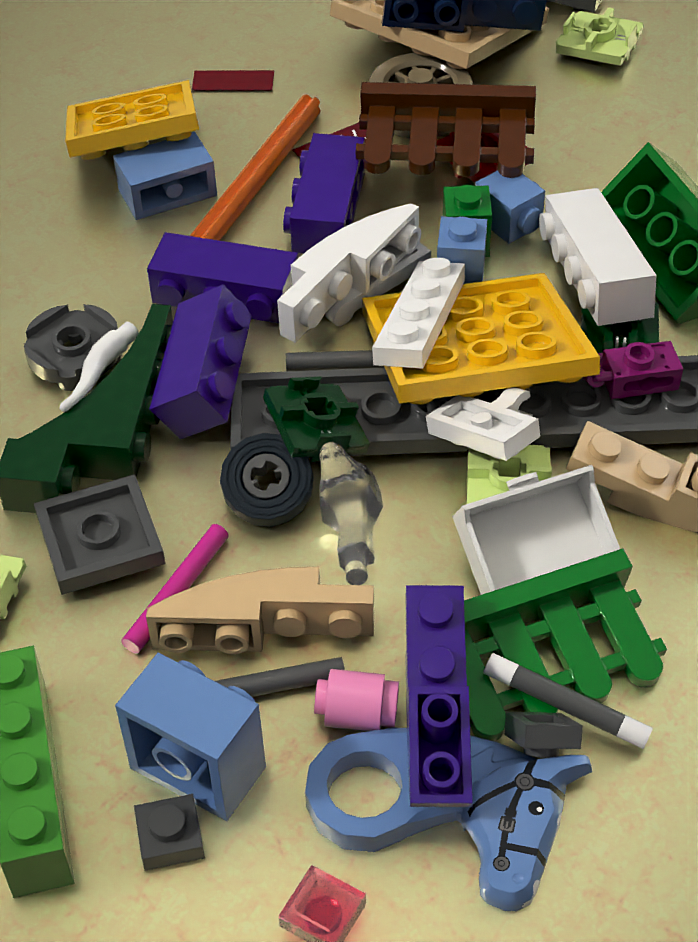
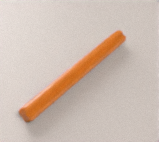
(258, 170)

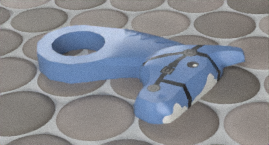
(510, 820)

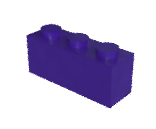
(326, 192)
(192, 265)
(201, 362)

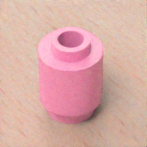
(357, 700)

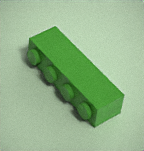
(31, 805)

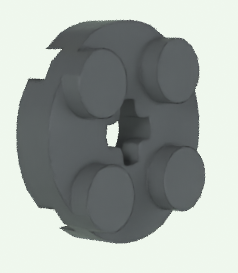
(58, 325)

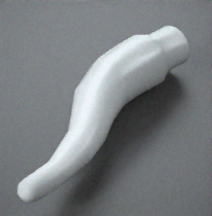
(100, 356)

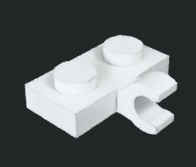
(485, 426)

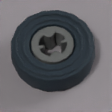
(279, 501)

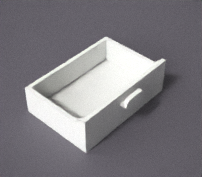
(534, 528)

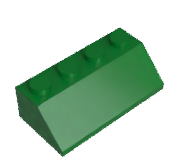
(661, 215)

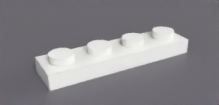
(419, 314)

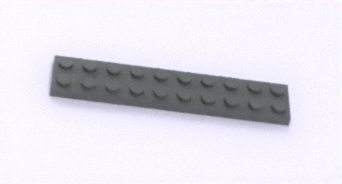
(557, 405)

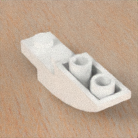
(345, 260)

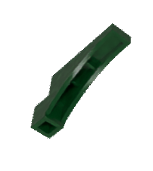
(99, 435)

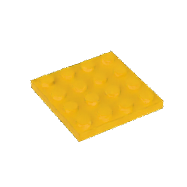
(493, 340)

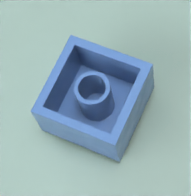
(192, 734)

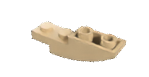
(640, 477)
(243, 607)

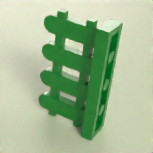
(554, 602)

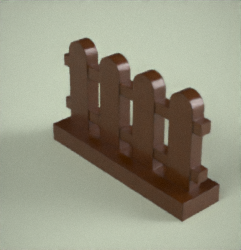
(446, 108)

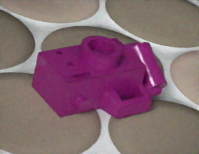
(638, 369)

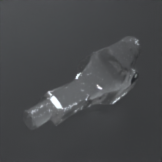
(351, 507)

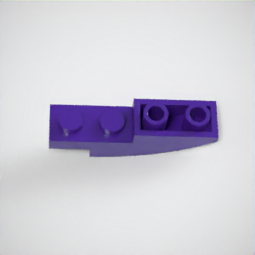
(437, 697)

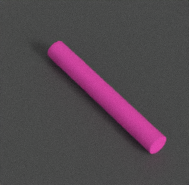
(181, 580)

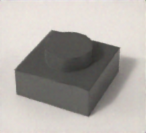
(543, 733)
(168, 832)

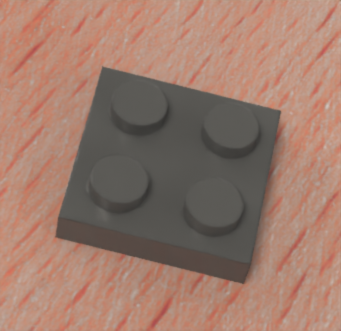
(99, 534)

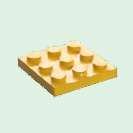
(130, 120)

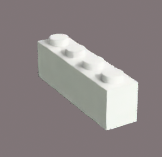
(598, 257)

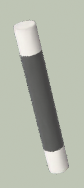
(568, 700)

